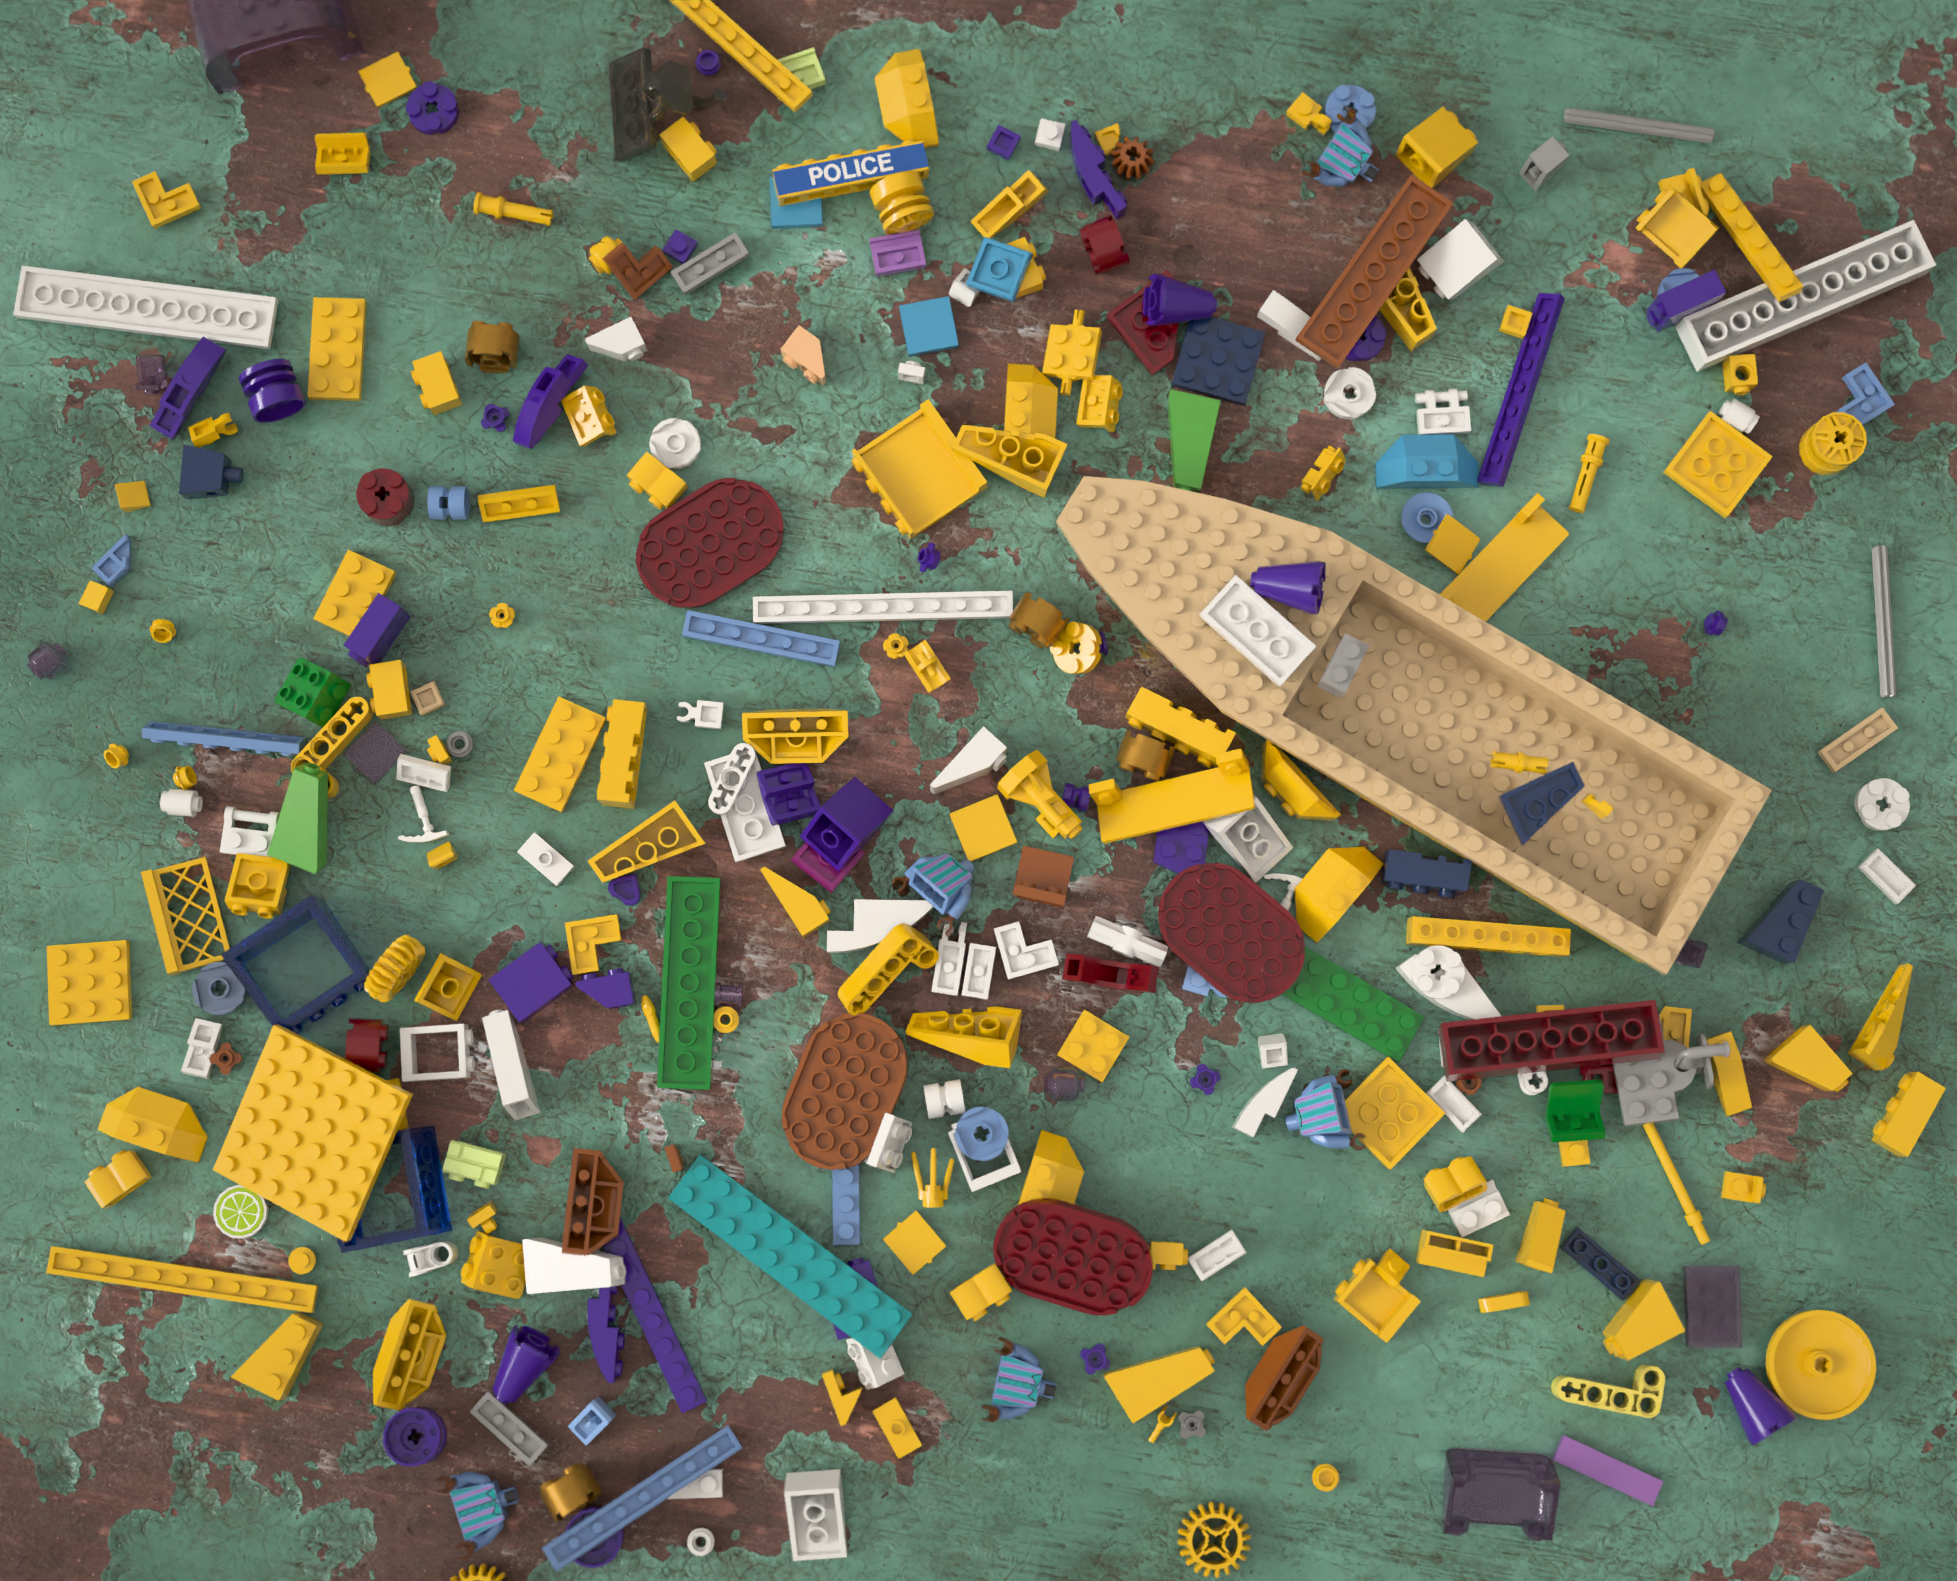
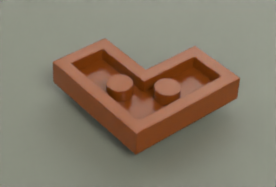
(634, 274)

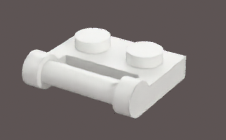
(245, 840)

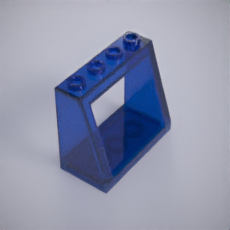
(278, 929)
(425, 1190)

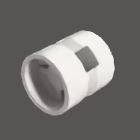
(944, 1099)

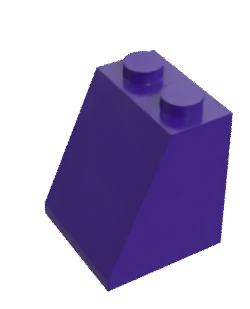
(846, 823)

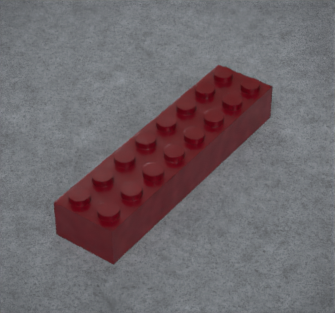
(1551, 1040)

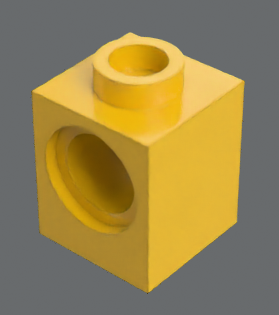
(1747, 366)

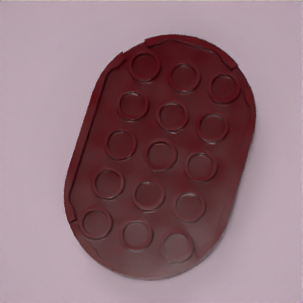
(709, 543)
(1231, 932)
(1073, 1256)

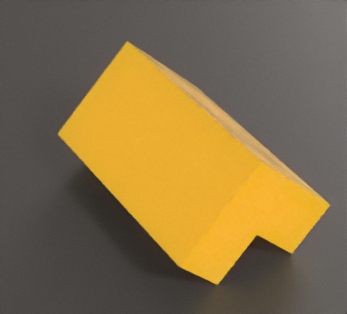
(1453, 1253)

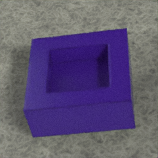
(1003, 142)
(680, 247)

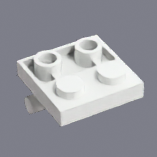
(889, 1143)

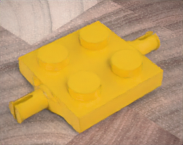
(1072, 352)

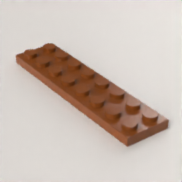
(1374, 271)

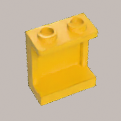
(1676, 226)
(1375, 1301)

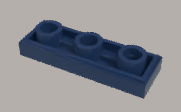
(1588, 1252)

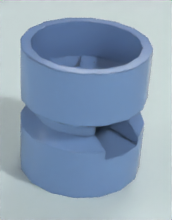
(458, 503)

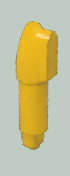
(650, 1014)

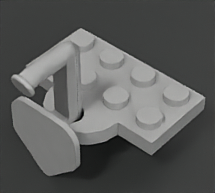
(1650, 1086)

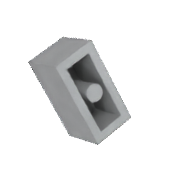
(1544, 163)
(1343, 666)

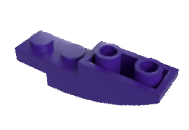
(1088, 164)
(186, 386)
(541, 406)
(604, 1338)

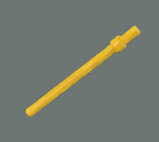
(1693, 1217)

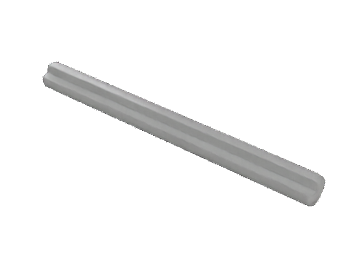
(1638, 125)
(1884, 621)

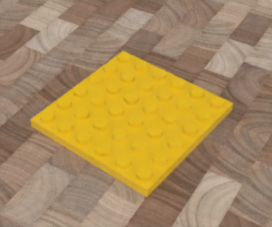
(312, 1132)

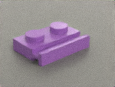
(897, 253)

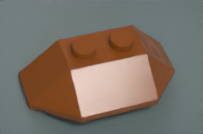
(591, 1203)
(1282, 1376)

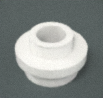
(694, 1547)

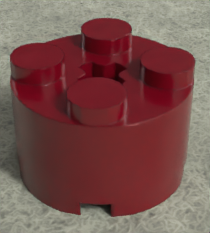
(1105, 244)
(374, 487)
(366, 1042)

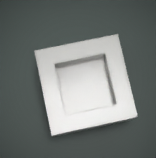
(1050, 134)
(911, 372)

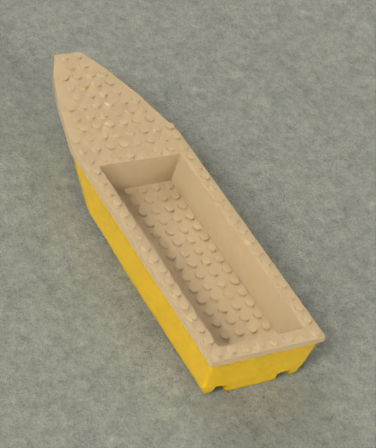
(1430, 712)

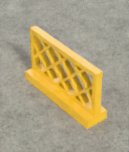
(163, 921)

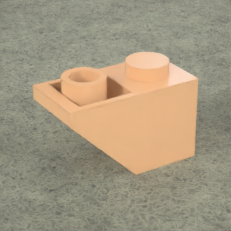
(805, 353)

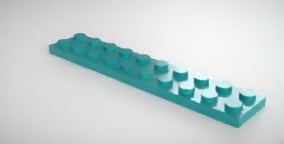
(790, 1256)

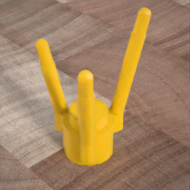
(932, 1195)

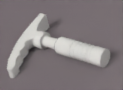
(423, 814)
(1293, 880)

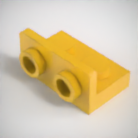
(1689, 186)
(1100, 403)
(588, 415)

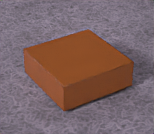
(674, 1158)

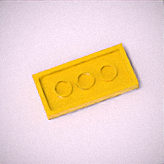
(337, 349)
(560, 754)

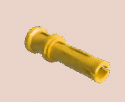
(500, 207)
(1590, 462)

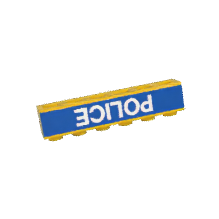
(847, 173)

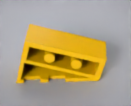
(281, 1357)

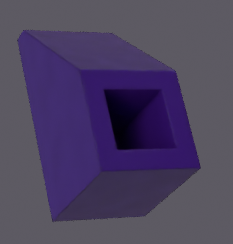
(611, 990)

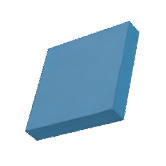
(795, 215)
(999, 269)
(928, 326)

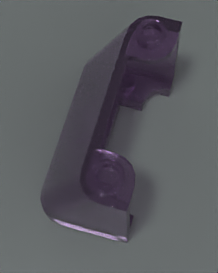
(1500, 1491)

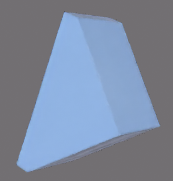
(592, 1420)

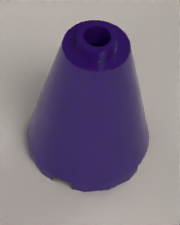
(1175, 301)
(1292, 584)
(523, 1362)
(1757, 1405)

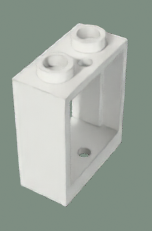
(409, 1053)
(992, 1177)

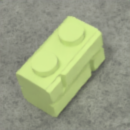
(474, 1163)

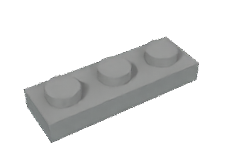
(710, 263)
(509, 1428)

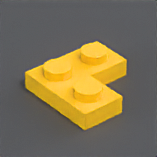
(164, 206)
(583, 938)
(1242, 1312)

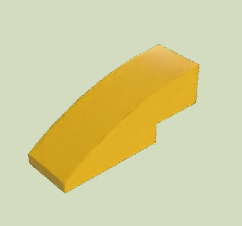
(1010, 205)

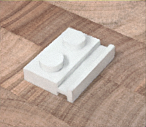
(1479, 1211)

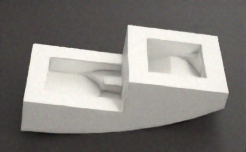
(202, 1043)

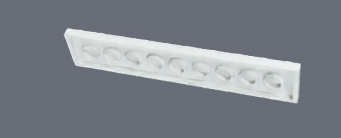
(145, 307)

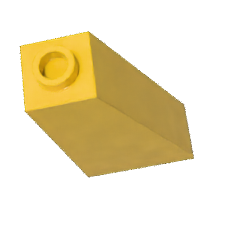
(1156, 1381)

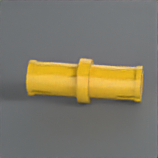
(1519, 762)

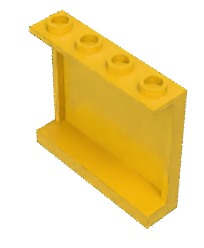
(918, 471)

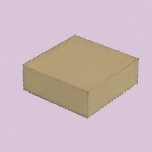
(427, 698)

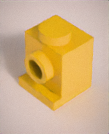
(1168, 1254)

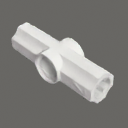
(1127, 941)

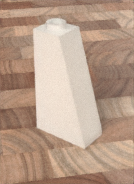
(510, 1065)
(551, 1271)

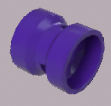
(1069, 797)

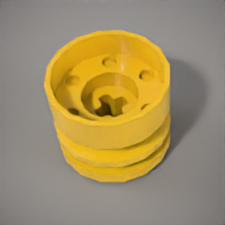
(901, 202)
(1820, 450)

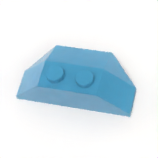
(1427, 463)

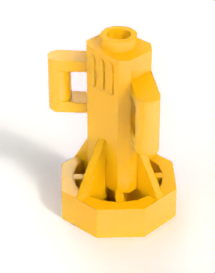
(1031, 784)

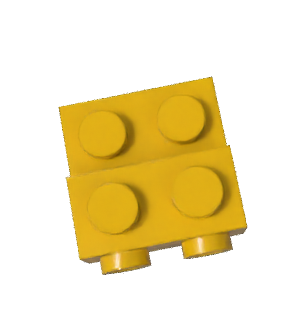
(257, 885)

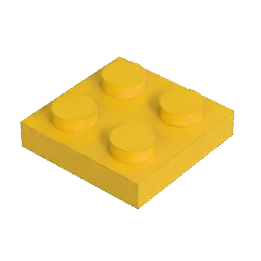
(1093, 1046)

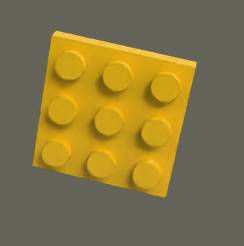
(1717, 464)
(89, 982)
(1390, 1113)

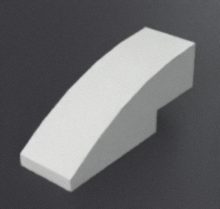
(1285, 318)
(1264, 1102)

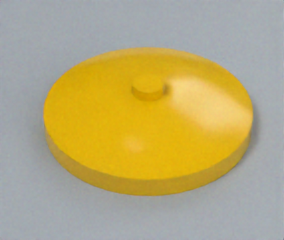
(1820, 1364)

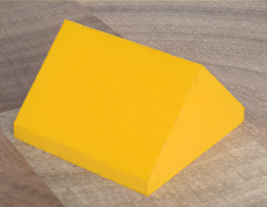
(448, 987)

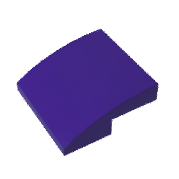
(788, 793)

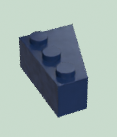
(1785, 922)

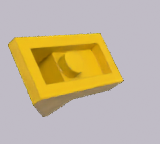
(843, 1402)

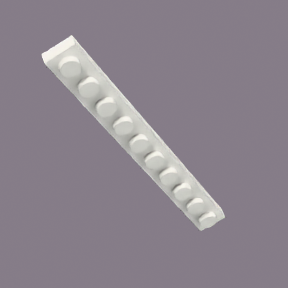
(882, 607)

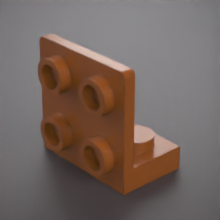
(1043, 876)

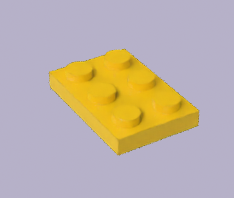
(352, 592)

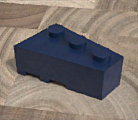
(1425, 873)

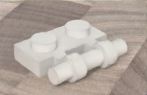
(1446, 419)

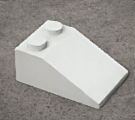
(975, 760)
(1251, 839)
(816, 1514)

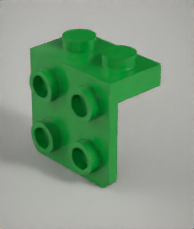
(312, 692)
(1575, 1111)

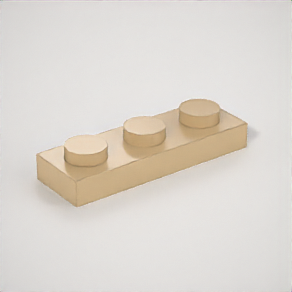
(1857, 740)

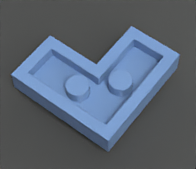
(1869, 395)

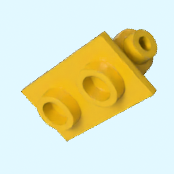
(1330, 463)

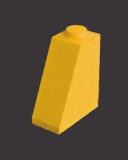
(1810, 1060)
(1541, 1236)

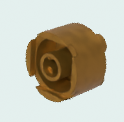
(492, 347)
(1037, 620)
(1145, 755)
(570, 1492)

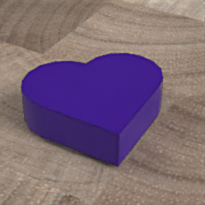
(626, 888)

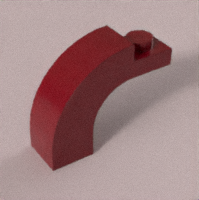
(1110, 974)

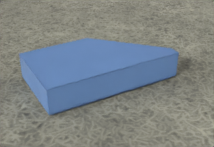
(115, 562)

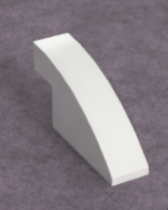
(874, 921)
(1467, 1002)

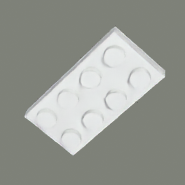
(1257, 631)
(747, 822)

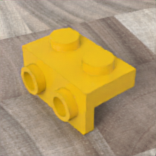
(342, 153)

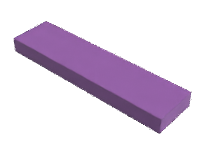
(1607, 1470)

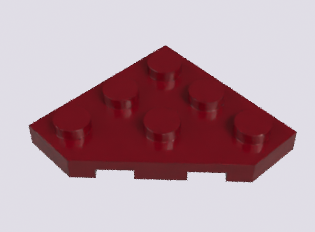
(1150, 344)

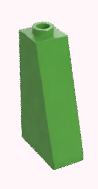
(1191, 434)
(302, 823)

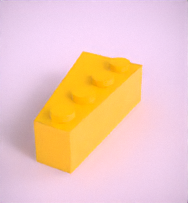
(1409, 313)
(1178, 727)
(622, 754)
(652, 841)

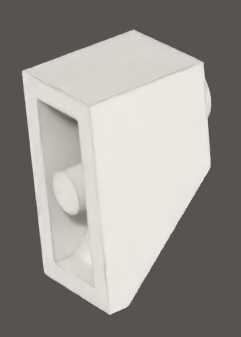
(618, 341)

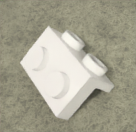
(872, 1370)

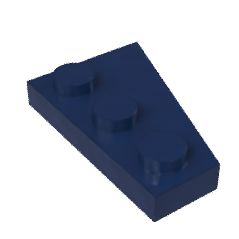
(1537, 801)

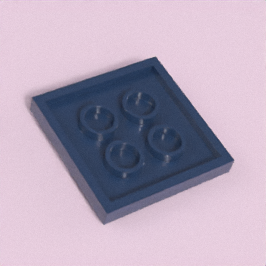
(1218, 359)

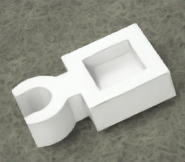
(706, 715)

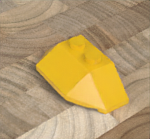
(907, 98)
(1030, 401)
(795, 733)
(1292, 787)
(1332, 888)
(155, 1124)
(1052, 1171)
(408, 1355)

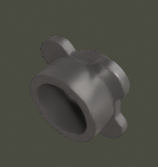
(1198, 1429)

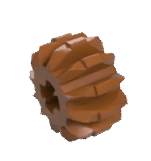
(1132, 148)

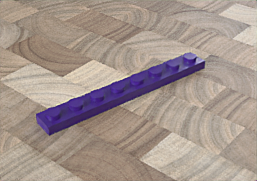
(1520, 390)
(656, 1324)

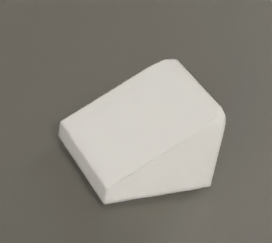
(960, 290)
(1273, 1050)

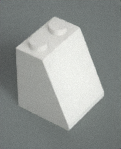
(1459, 260)

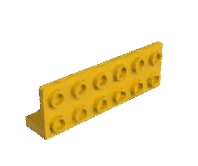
(1506, 561)
(1174, 800)

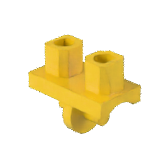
(927, 666)

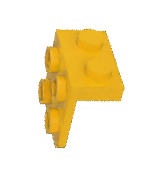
(495, 1266)

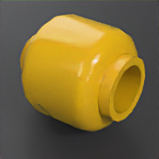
(600, 250)

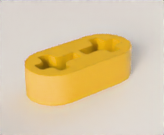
(1503, 1301)

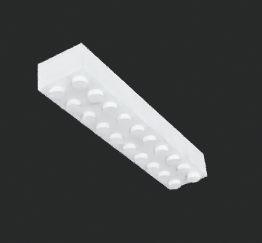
(1827, 288)

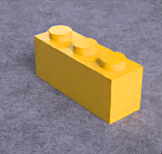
(1907, 1113)

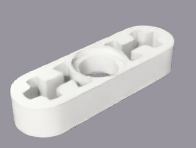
(716, 793)

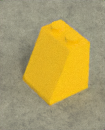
(1436, 147)
(1642, 1322)

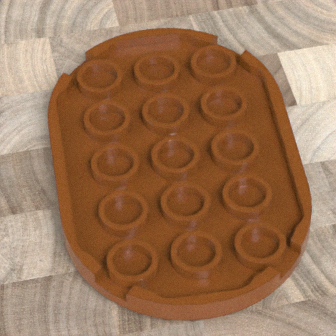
(843, 1090)

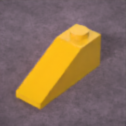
(800, 905)
(1729, 1076)

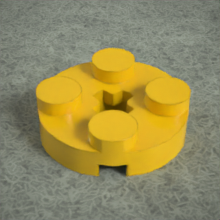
(1089, 649)

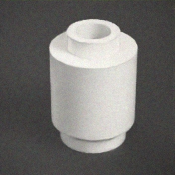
(1738, 415)
(181, 802)

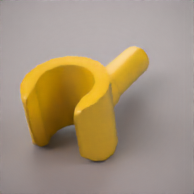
(1163, 1421)

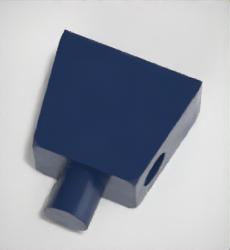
(206, 473)

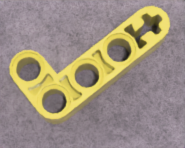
(1606, 1392)

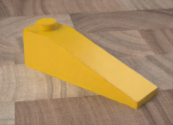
(1018, 457)
(1882, 1029)
(980, 1036)

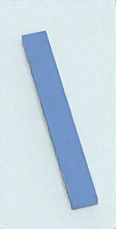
(641, 1498)

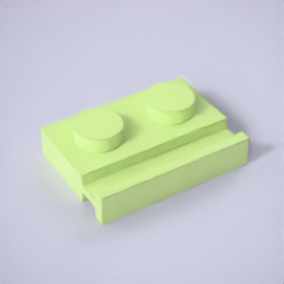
(805, 67)

